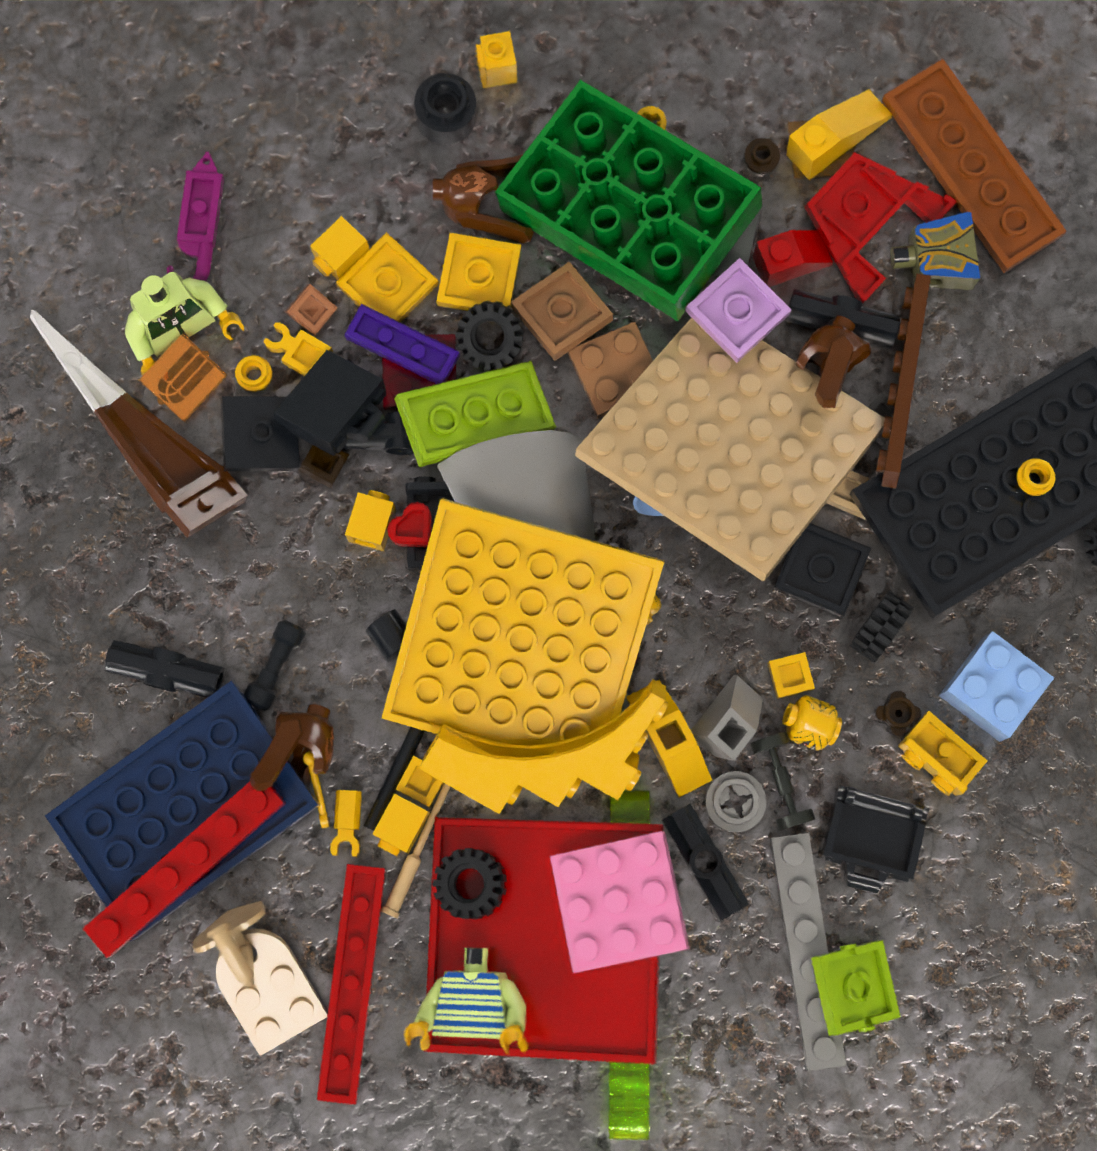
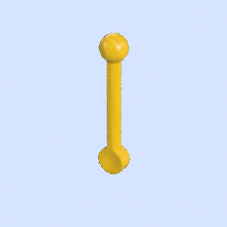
(308, 759)

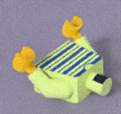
(472, 1006)

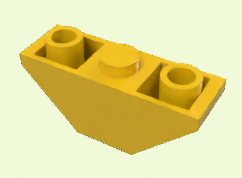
(676, 748)

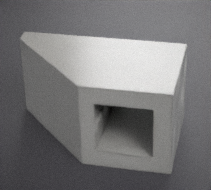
(729, 720)

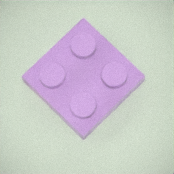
(738, 310)

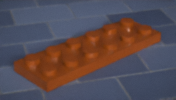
(973, 165)

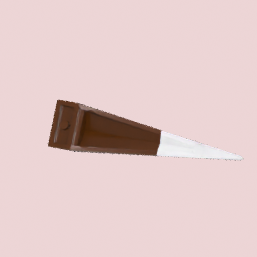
(172, 470)

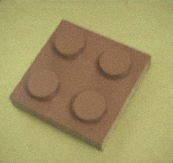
(562, 311)
(610, 365)

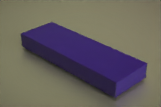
(402, 345)

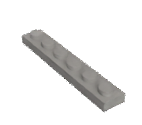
(805, 939)

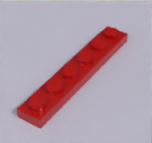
(182, 868)
(351, 984)

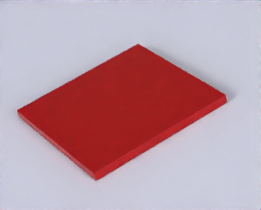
(569, 1015)

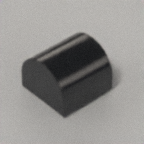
(388, 634)

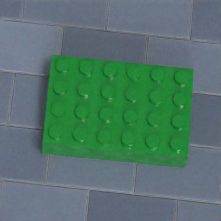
(629, 199)

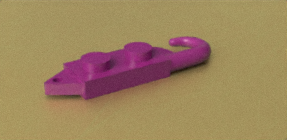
(200, 215)

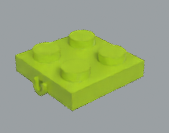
(855, 987)

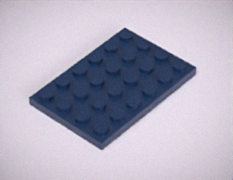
(167, 790)

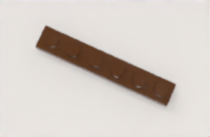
(901, 394)

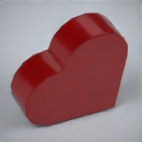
(413, 527)

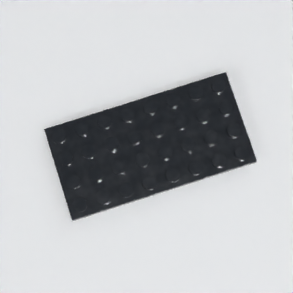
(958, 500)

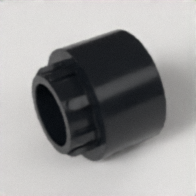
(445, 90)

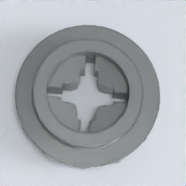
(743, 785)

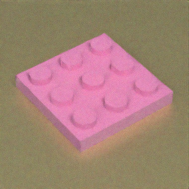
(619, 902)

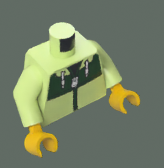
(168, 309)

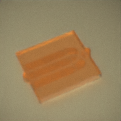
(183, 377)

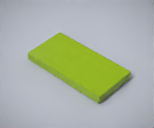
(472, 411)

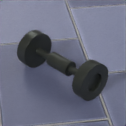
(782, 780)

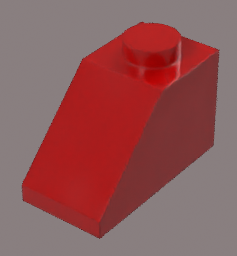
(790, 256)

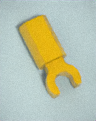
(347, 820)

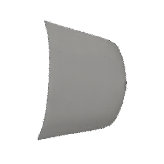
(526, 479)

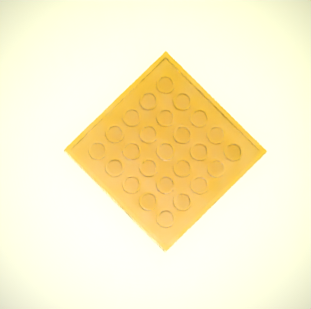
(519, 630)

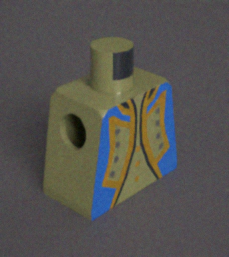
(942, 250)

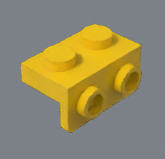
(941, 754)

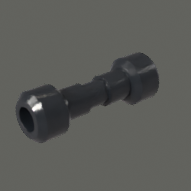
(287, 637)

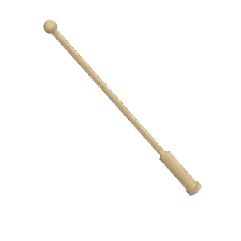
(412, 861)

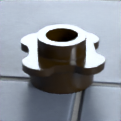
(898, 702)

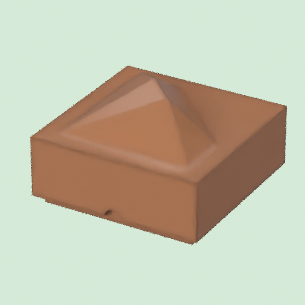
(311, 309)

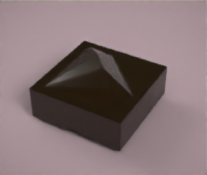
(323, 466)

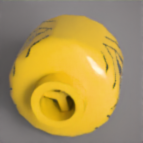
(812, 722)

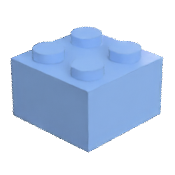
(996, 686)

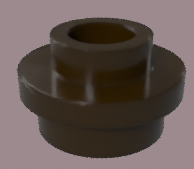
(758, 165)

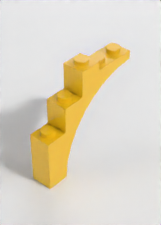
(498, 772)

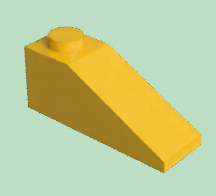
(835, 132)

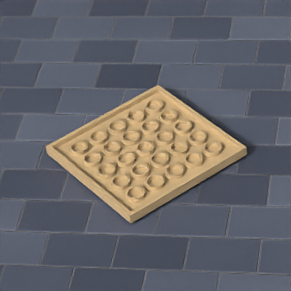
(731, 445)

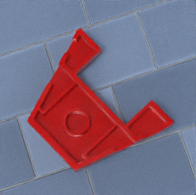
(855, 208)

